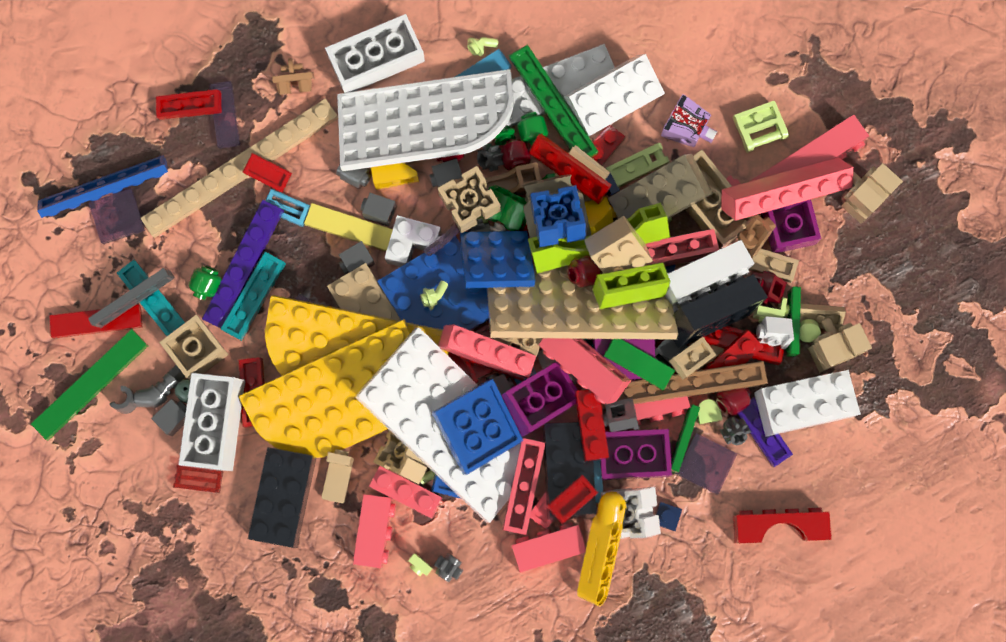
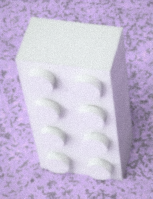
(375, 54)
(614, 94)
(708, 273)
(807, 403)
(211, 422)

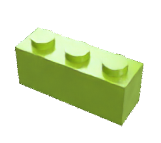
(631, 285)

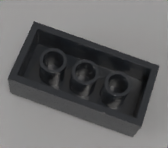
(717, 309)
(565, 464)
(282, 498)

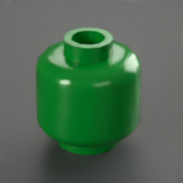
(530, 127)
(204, 282)

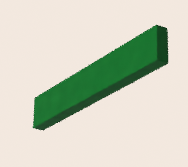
(551, 101)
(89, 385)

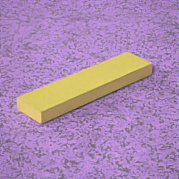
(348, 227)

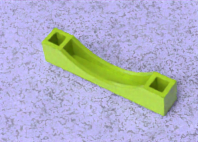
(648, 222)

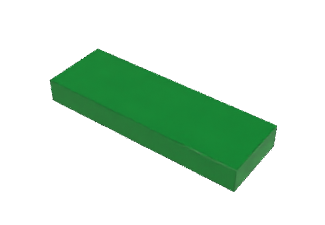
(794, 302)
(639, 363)
(684, 438)

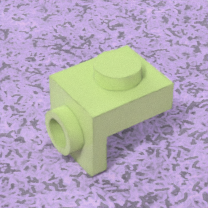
(781, 311)

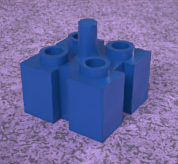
(558, 216)

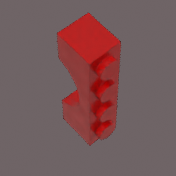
(811, 525)

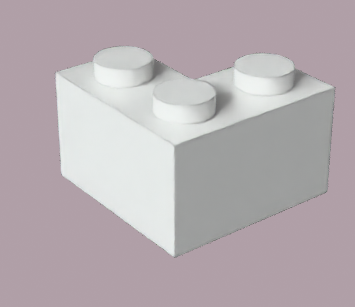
(406, 236)

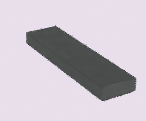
(131, 298)

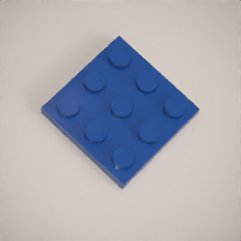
(496, 259)
(477, 426)

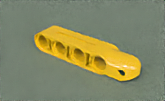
(602, 549)

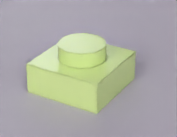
(419, 566)

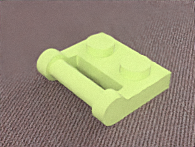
(759, 119)

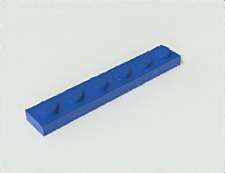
(97, 188)

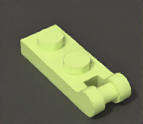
(638, 165)

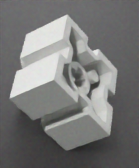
(638, 515)

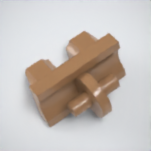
(283, 81)
(756, 234)

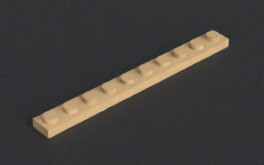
(231, 172)

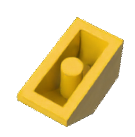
(393, 175)
(599, 215)

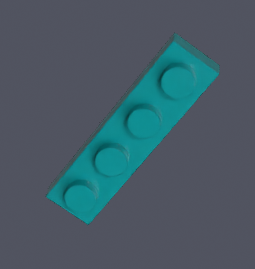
(253, 296)
(155, 304)

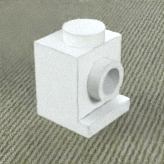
(775, 331)

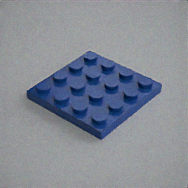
(458, 304)

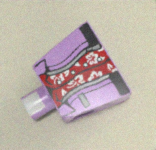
(688, 123)

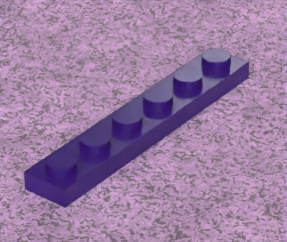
(243, 263)

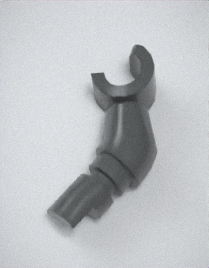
(152, 396)

